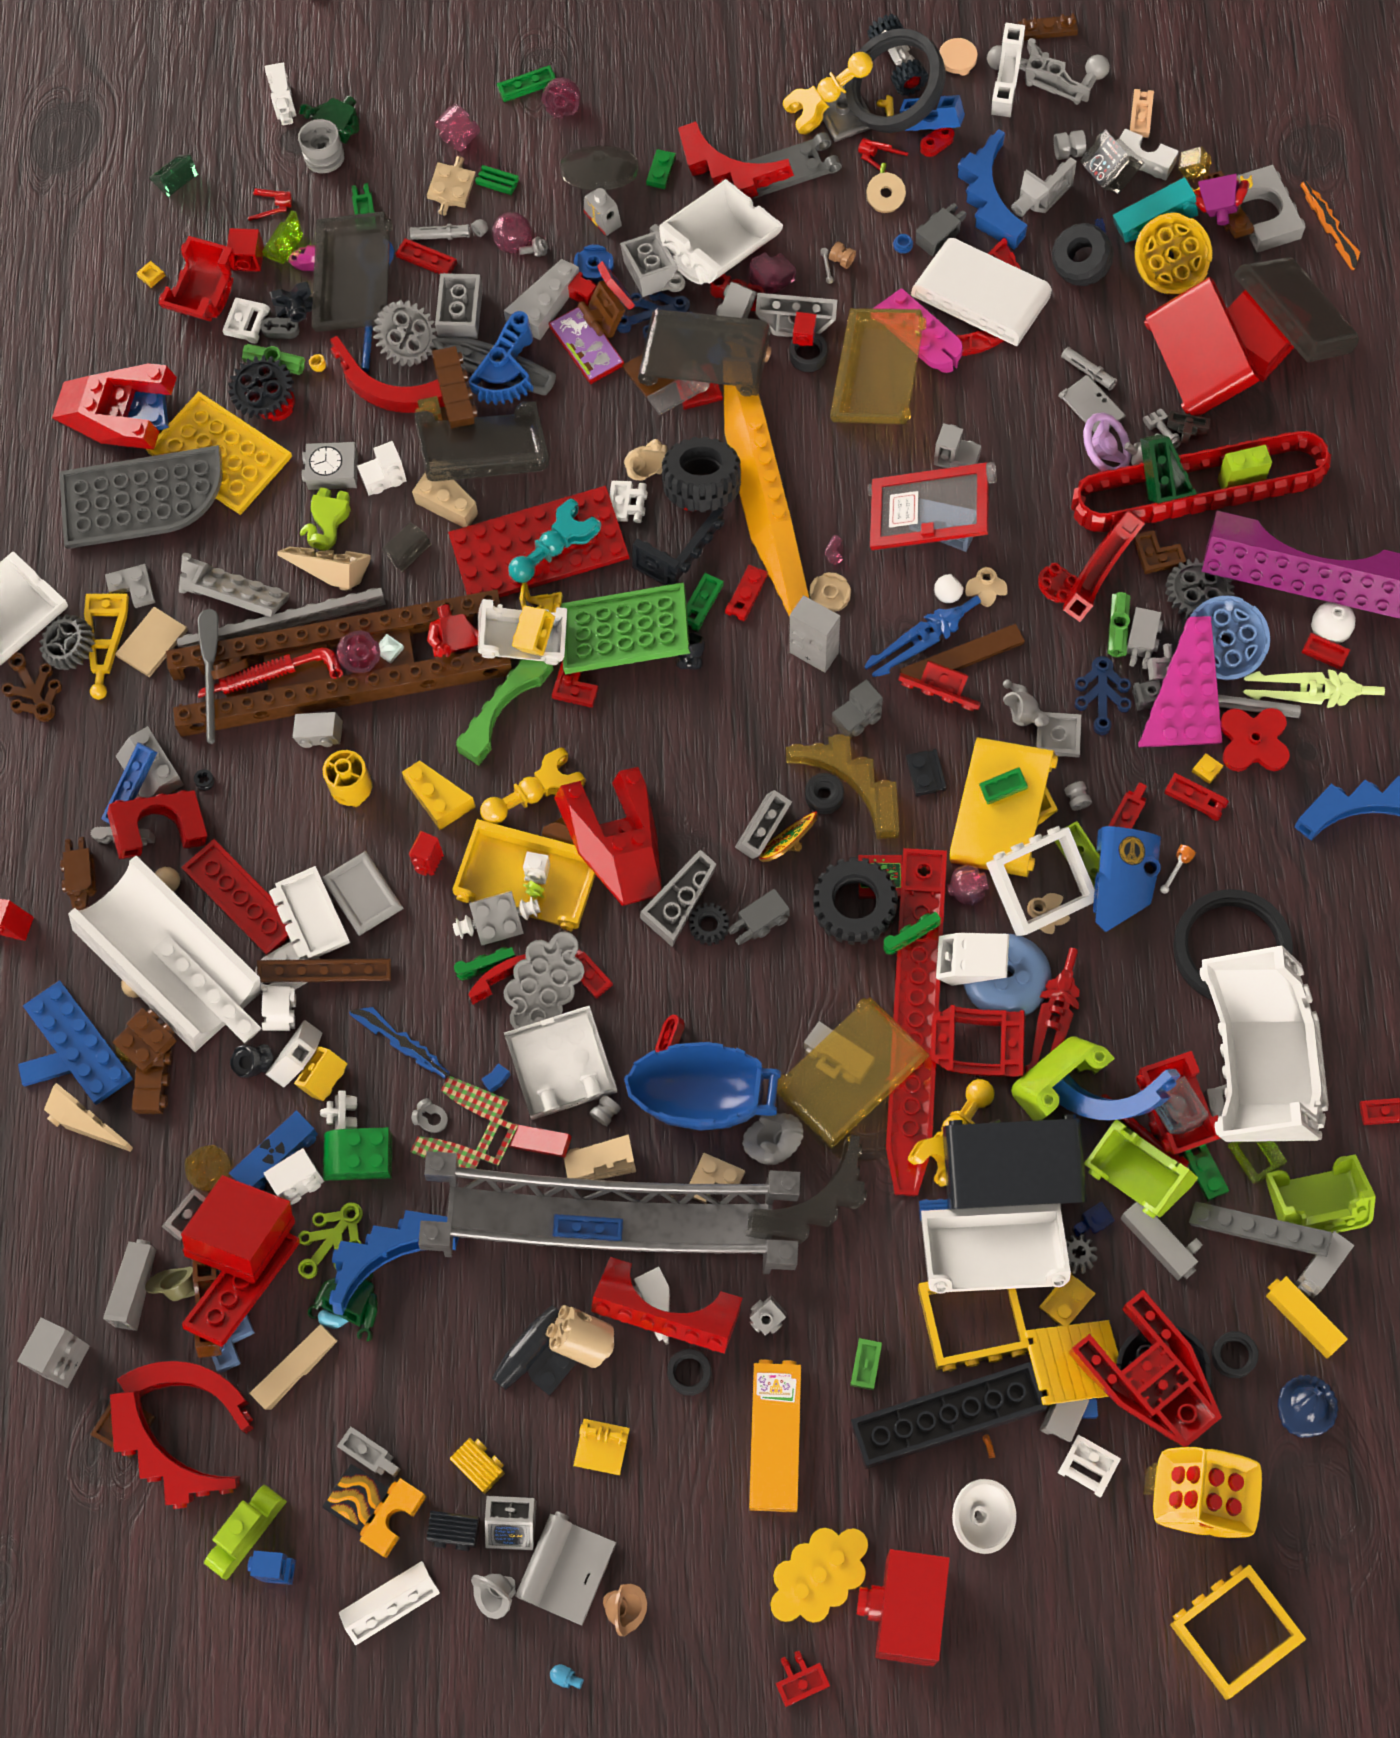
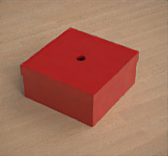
(1259, 334)
(237, 1229)

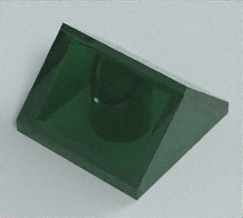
(174, 174)

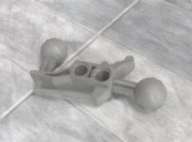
(1041, 72)

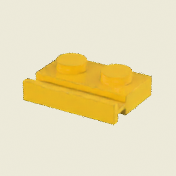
(1067, 1301)

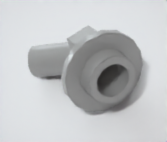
(538, 247)

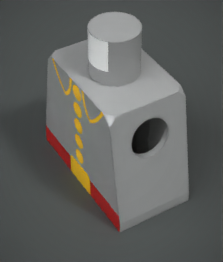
(599, 206)

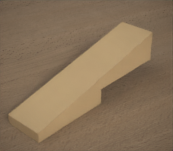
(293, 1367)

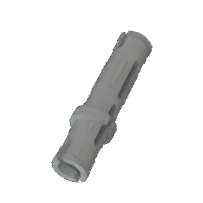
(435, 232)
(1096, 373)

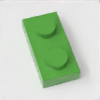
(866, 1364)

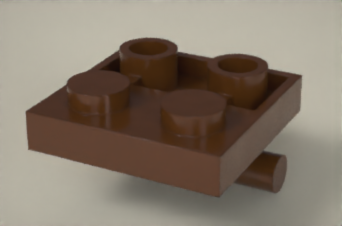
(603, 311)

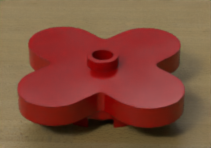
(1265, 748)

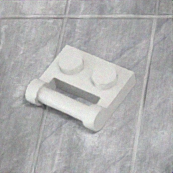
(239, 319)
(1092, 1458)

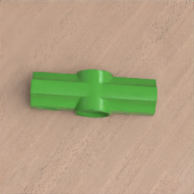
(293, 362)
(1119, 614)

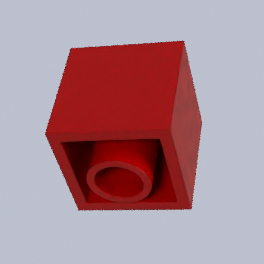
(247, 249)

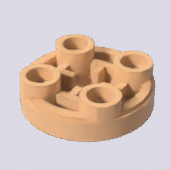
(959, 56)

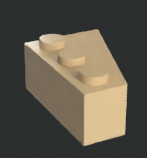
(446, 500)
(601, 1160)

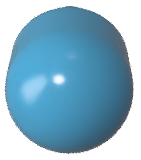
(565, 1677)

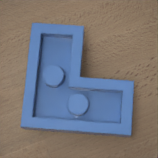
(229, 1354)

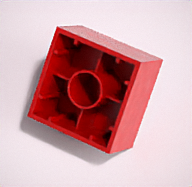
(908, 1607)

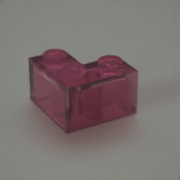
(771, 273)

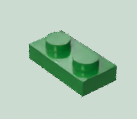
(661, 169)

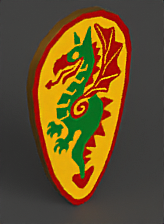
(788, 838)

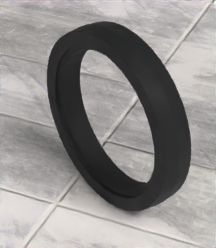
(927, 101)
(1217, 899)

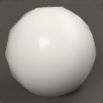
(948, 589)

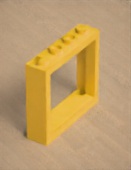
(972, 1358)
(1201, 1602)

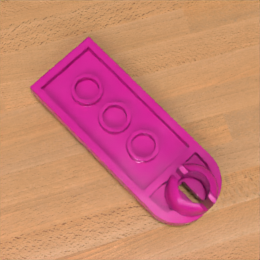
(938, 344)

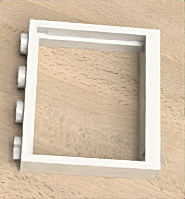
(1008, 895)

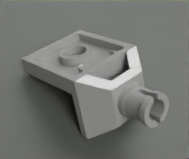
(1042, 195)

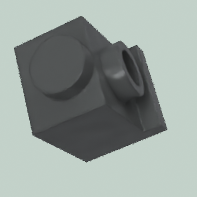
(1141, 694)

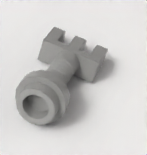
(1158, 422)

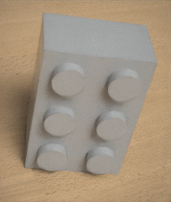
(459, 305)

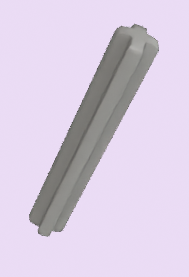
(1257, 705)

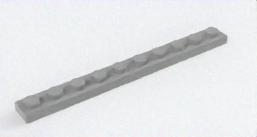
(295, 617)

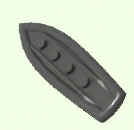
(475, 351)

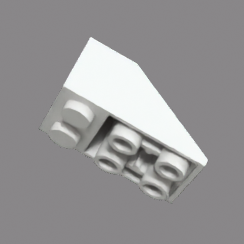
(972, 957)

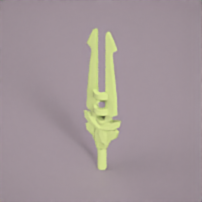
(1338, 688)

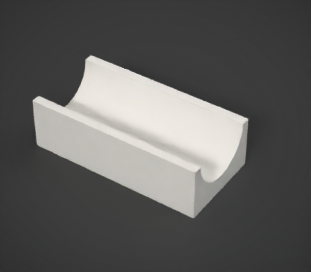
(133, 922)

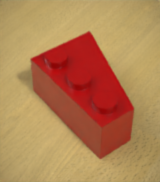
(14, 920)

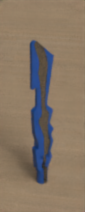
(375, 1022)

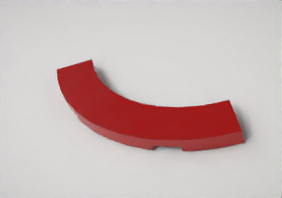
(978, 342)

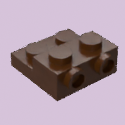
(145, 1039)

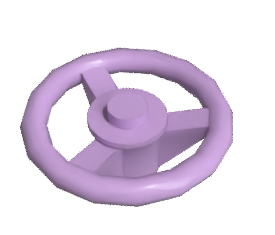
(1103, 443)

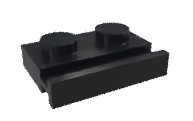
(925, 772)

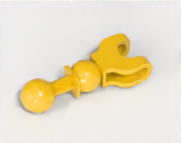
(815, 100)
(531, 789)
(978, 1095)

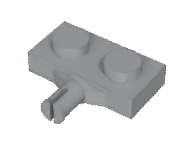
(1158, 666)

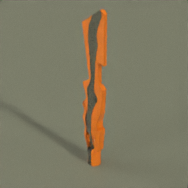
(1330, 225)

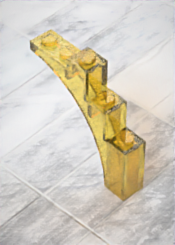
(859, 774)

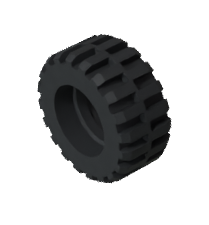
(704, 491)
(848, 873)

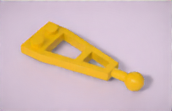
(105, 606)

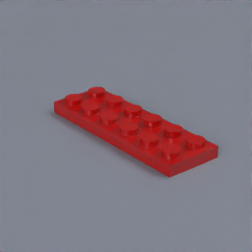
(238, 896)
(232, 1298)

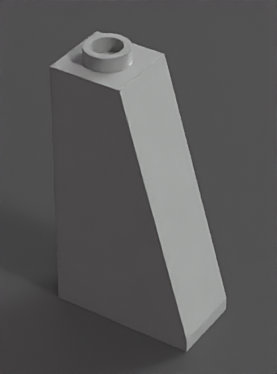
(129, 1288)

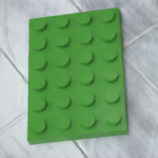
(626, 628)

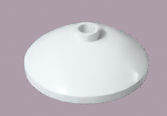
(994, 1517)

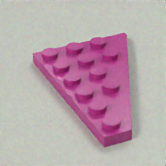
(1188, 699)

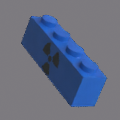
(282, 1143)

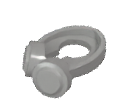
(426, 1106)

